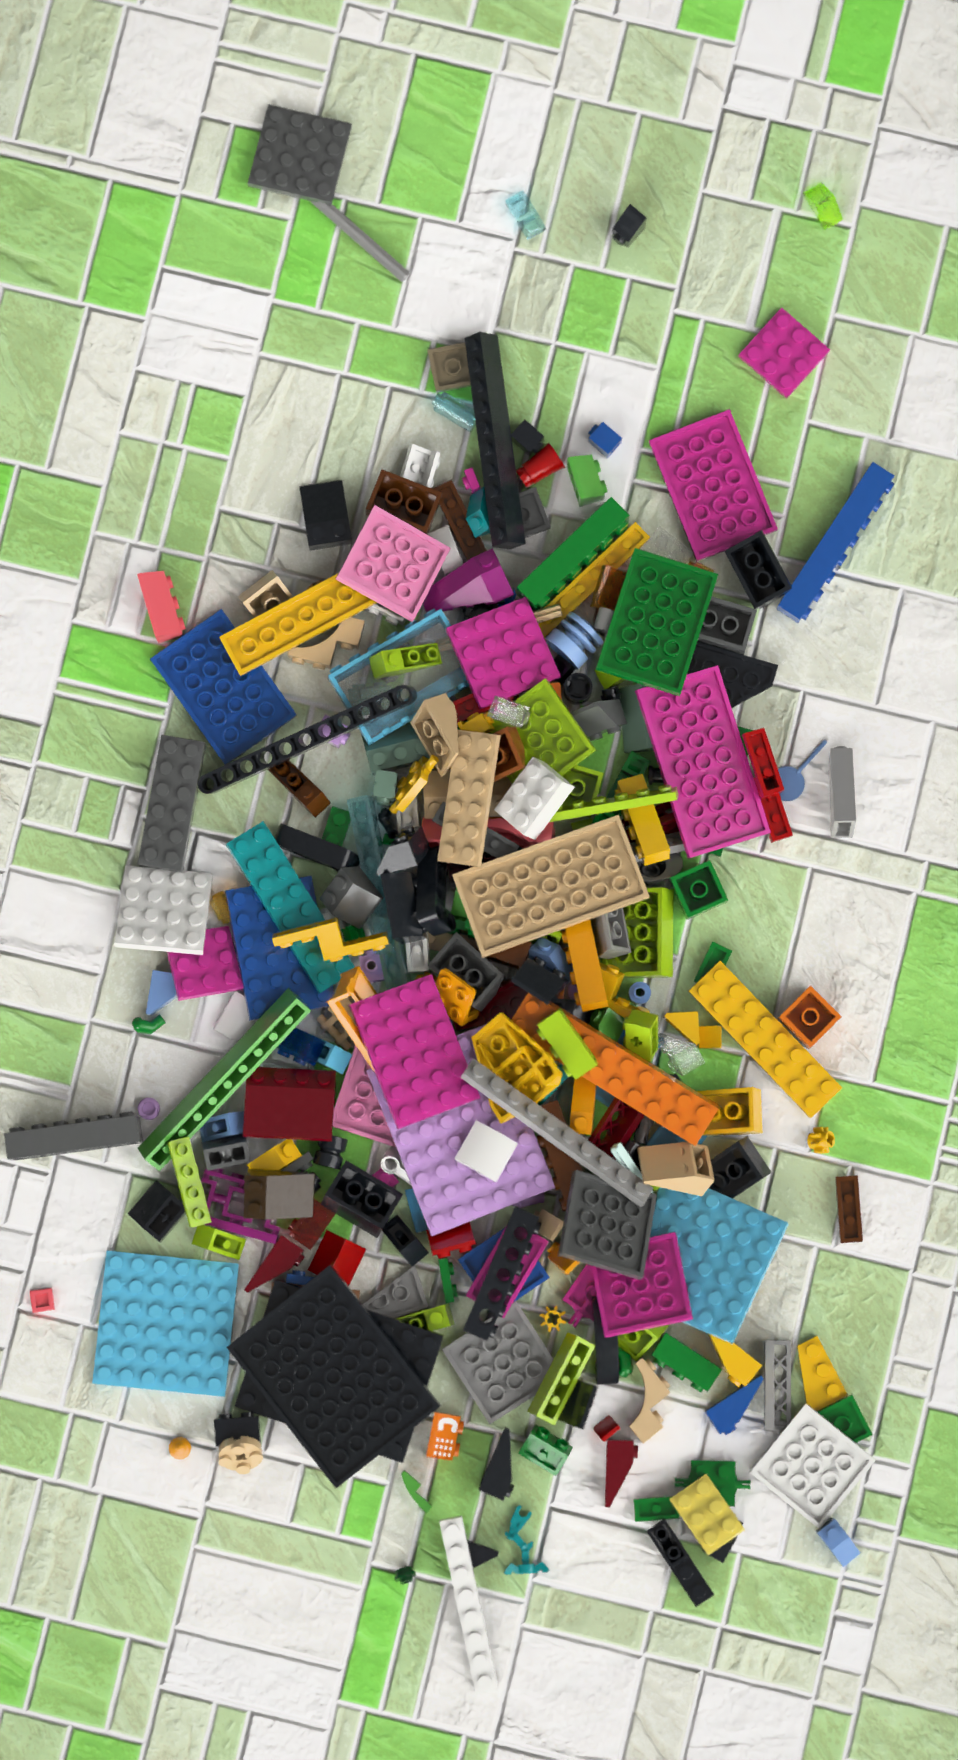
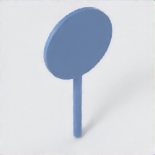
(793, 779)

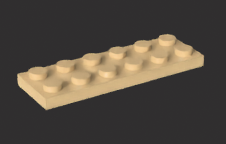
(469, 799)

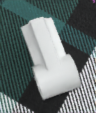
(394, 1167)

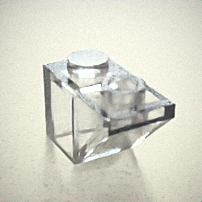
(681, 1053)

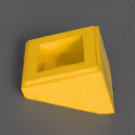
(710, 1037)

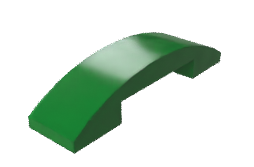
(633, 766)

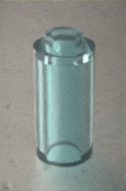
(454, 411)

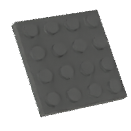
(299, 154)
(606, 1227)

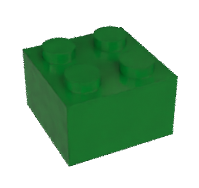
(698, 890)

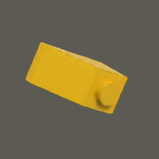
(277, 1157)

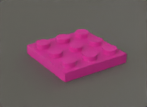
(784, 353)
(207, 973)

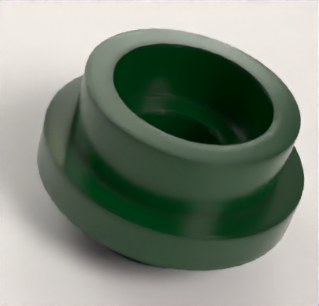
(405, 1575)

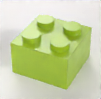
(585, 783)

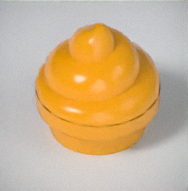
(179, 1448)

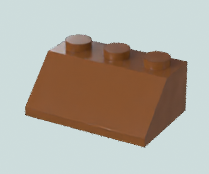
(510, 753)

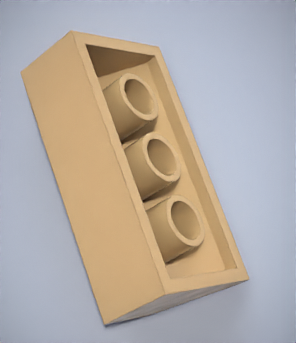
(437, 787)

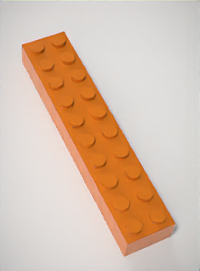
(629, 1075)

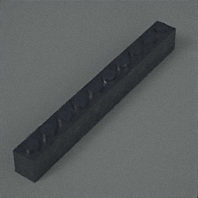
(494, 440)

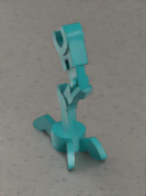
(517, 1523)

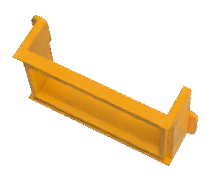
(358, 986)

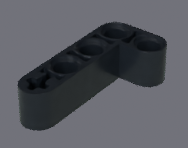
(315, 848)
(432, 895)

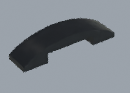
(605, 1349)

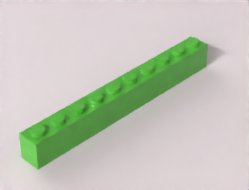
(225, 1077)

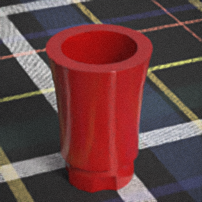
(540, 466)

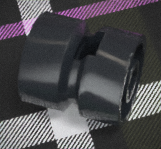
(578, 688)
(330, 1152)

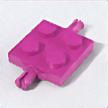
(580, 1296)

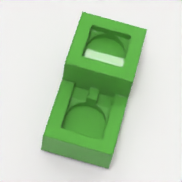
(412, 1486)

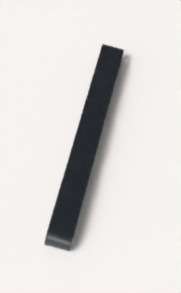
(317, 739)

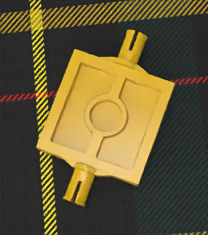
(412, 784)

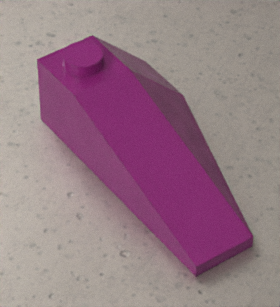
(470, 584)

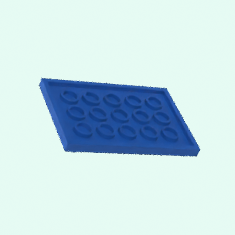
(226, 707)
(265, 968)

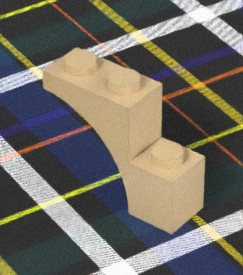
(321, 655)
(646, 1422)

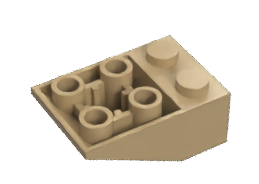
(677, 1167)

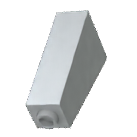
(842, 792)

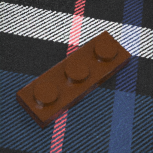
(848, 1209)

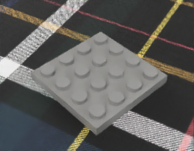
(505, 1367)

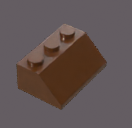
(405, 500)

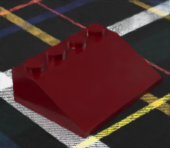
(290, 1104)

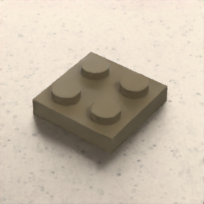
(449, 367)

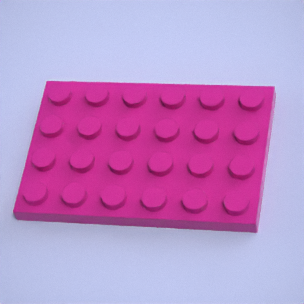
(712, 484)
(413, 1051)

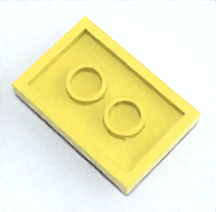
(707, 1514)

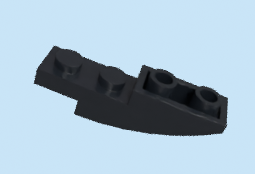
(680, 1563)

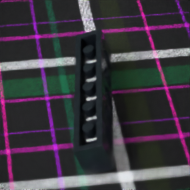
(518, 1219)

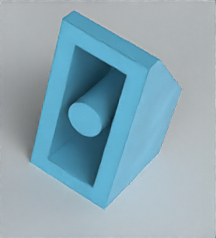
(334, 1057)

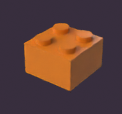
(809, 1017)

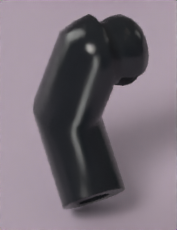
(387, 822)

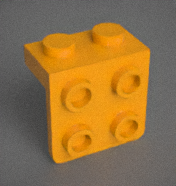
(456, 997)

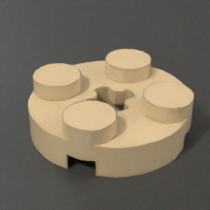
(232, 1455)

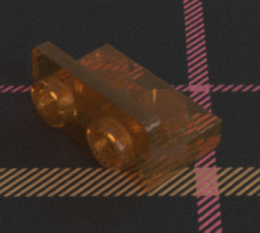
(608, 588)

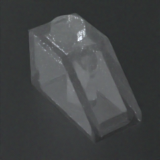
(509, 711)

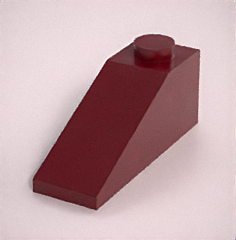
(279, 1260)
(618, 1464)

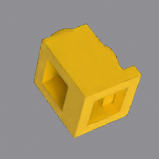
(477, 723)

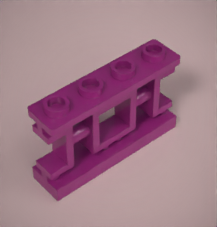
(235, 1221)

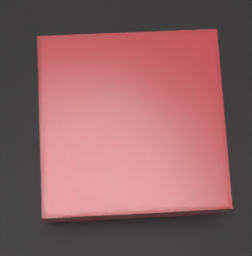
(42, 1300)

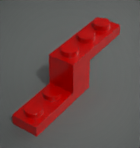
(768, 783)

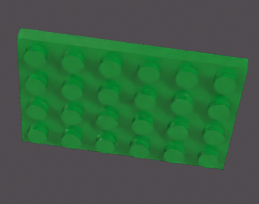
(657, 622)

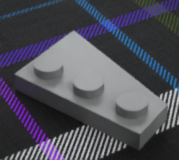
(400, 1297)

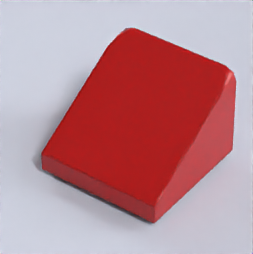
(606, 1428)

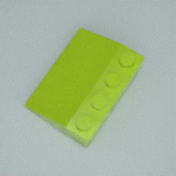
(650, 937)

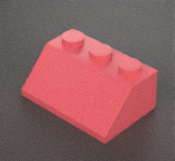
(161, 605)

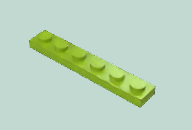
(619, 802)

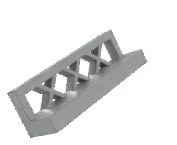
(769, 1384)

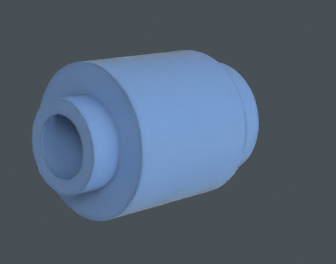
(636, 999)

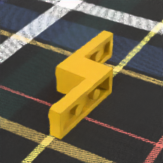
(330, 939)
(612, 981)

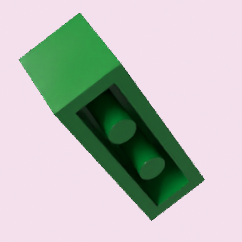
(685, 1363)

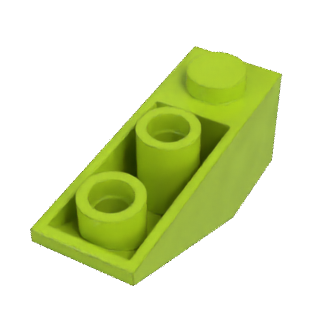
(404, 660)
(431, 1319)

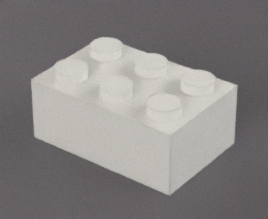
(534, 798)

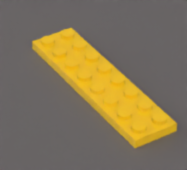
(292, 623)
(765, 1039)

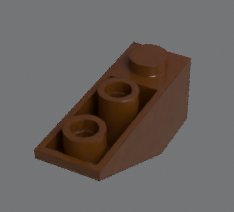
(300, 787)

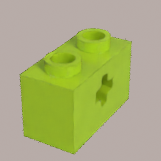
(641, 1033)

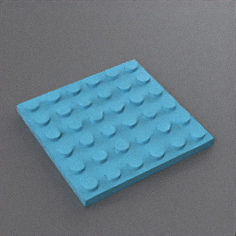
(722, 1254)
(165, 1323)

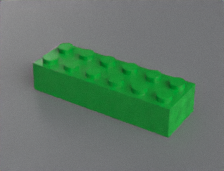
(573, 554)

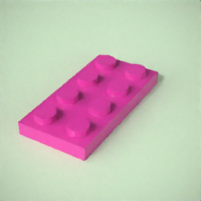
(503, 1274)

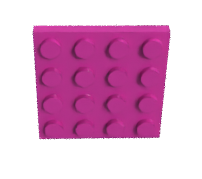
(502, 652)
(645, 1303)

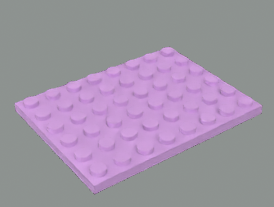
(449, 1190)

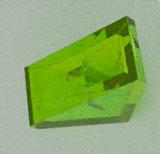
(823, 205)

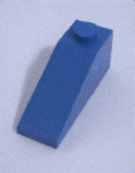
(731, 1409)

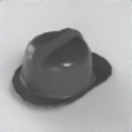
(665, 869)

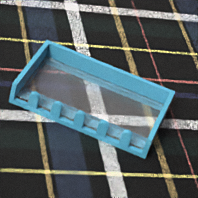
(357, 684)

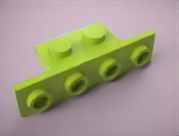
(189, 1182)

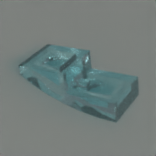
(525, 215)

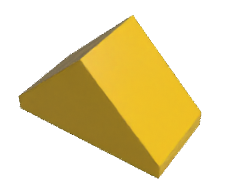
(686, 1024)

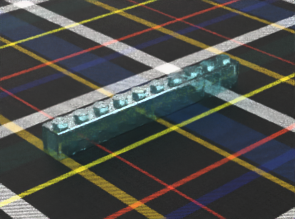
(370, 854)

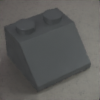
(600, 718)
(351, 896)

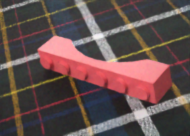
(499, 825)

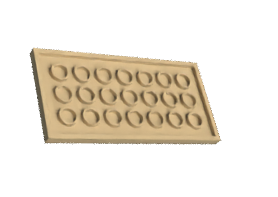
(550, 886)

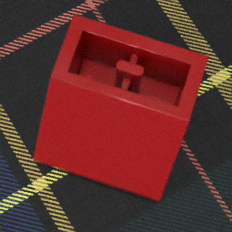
(452, 1239)

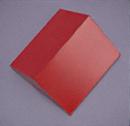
(339, 1252)

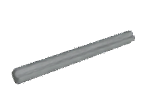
(363, 240)

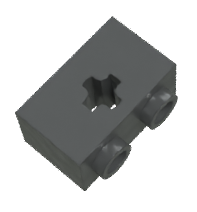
(225, 1152)

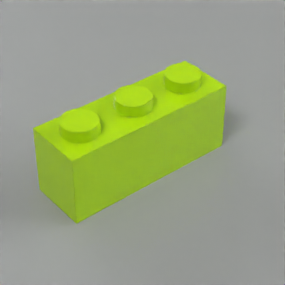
(566, 1044)

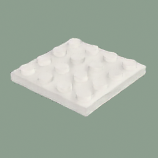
(163, 910)
(812, 1465)

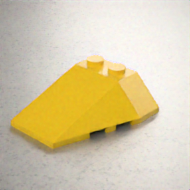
(515, 1059)

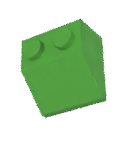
(585, 479)

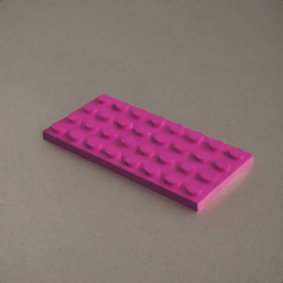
(706, 761)

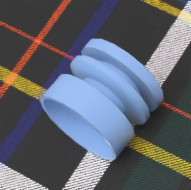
(574, 640)

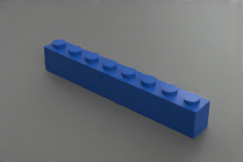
(835, 543)

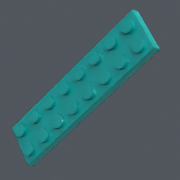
(285, 900)

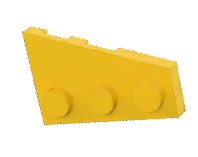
(818, 1375)

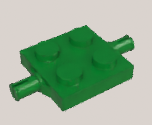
(720, 1473)

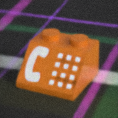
(444, 1436)

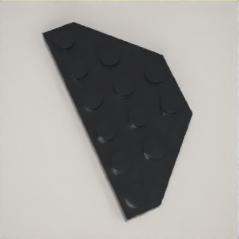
(741, 674)

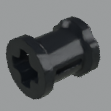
(654, 775)

